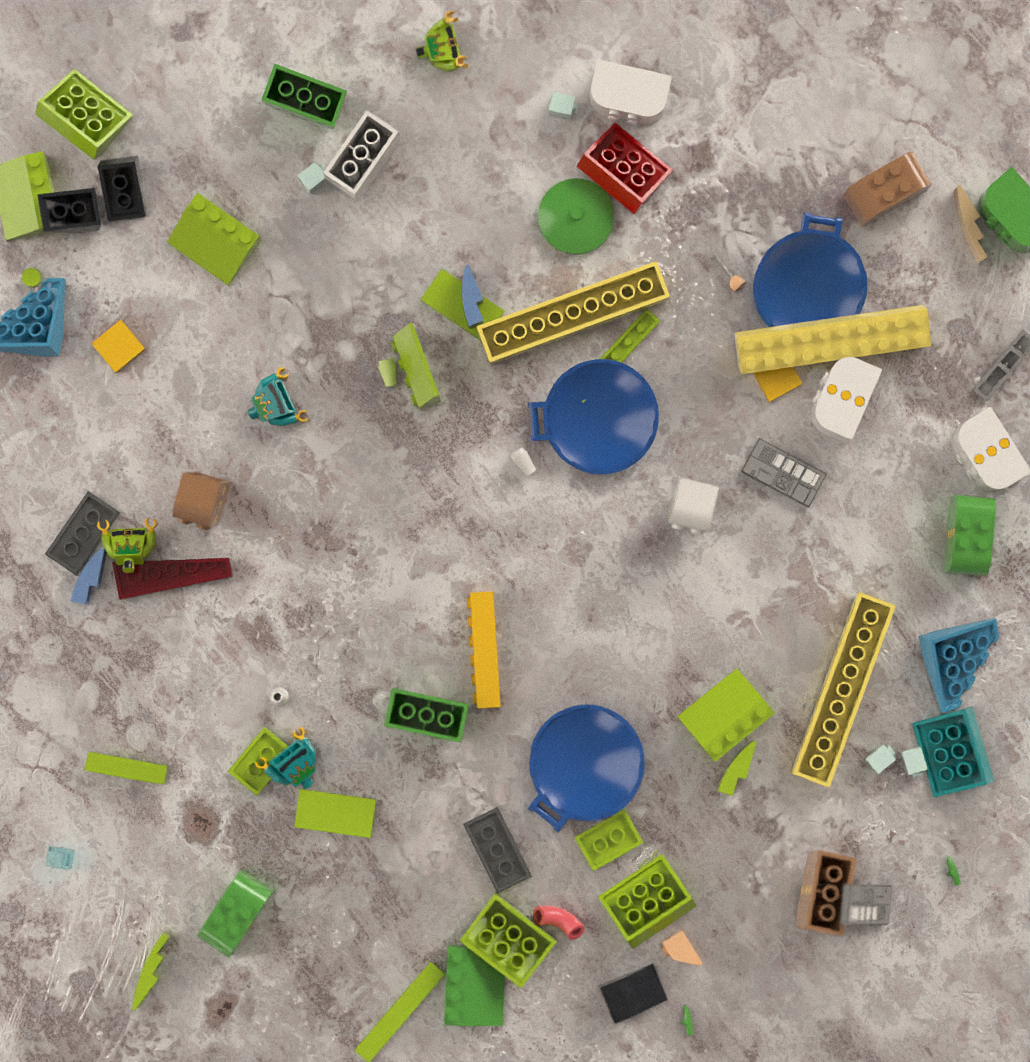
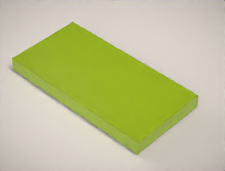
(446, 298)
(335, 813)

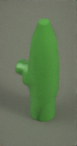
(953, 871)
(687, 1021)

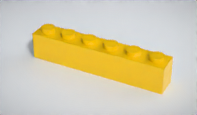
(485, 649)

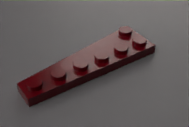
(168, 575)

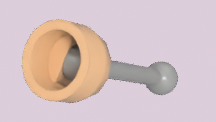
(736, 282)

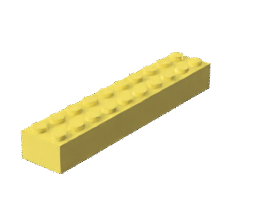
(573, 313)
(832, 339)
(843, 689)

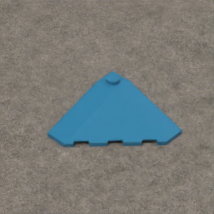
(36, 324)
(953, 657)

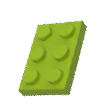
(244, 769)
(608, 839)

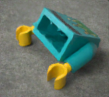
(273, 402)
(293, 764)

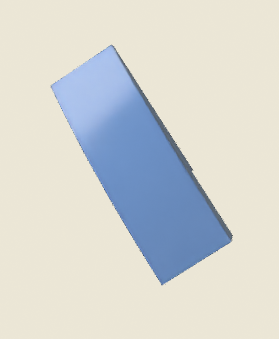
(471, 298)
(89, 577)

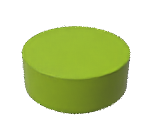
(31, 277)

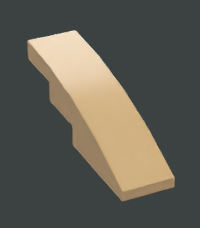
(967, 216)

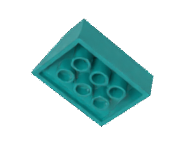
(953, 752)

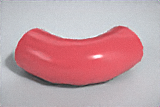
(559, 918)

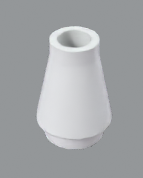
(522, 460)
(284, 696)

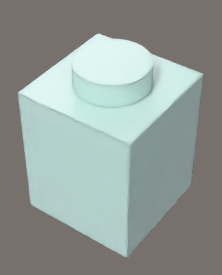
(562, 105)
(313, 177)
(880, 758)
(913, 761)

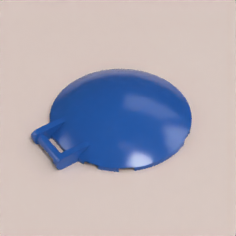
(810, 276)
(610, 427)
(585, 764)

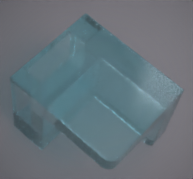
(60, 857)

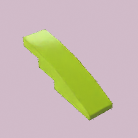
(125, 767)
(148, 976)

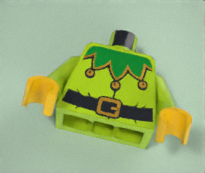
(442, 45)
(129, 545)

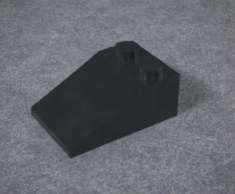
(122, 188)
(69, 211)
(633, 993)

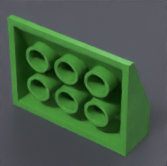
(472, 990)

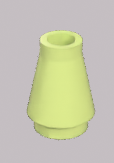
(388, 371)

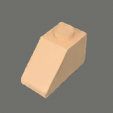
(680, 948)

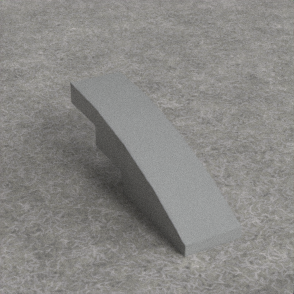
(1003, 366)

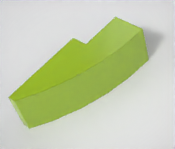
(737, 768)

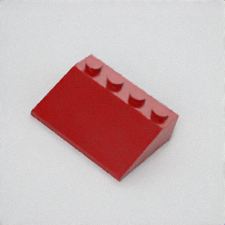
(624, 168)

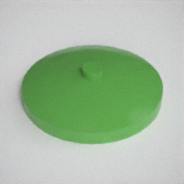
(576, 216)

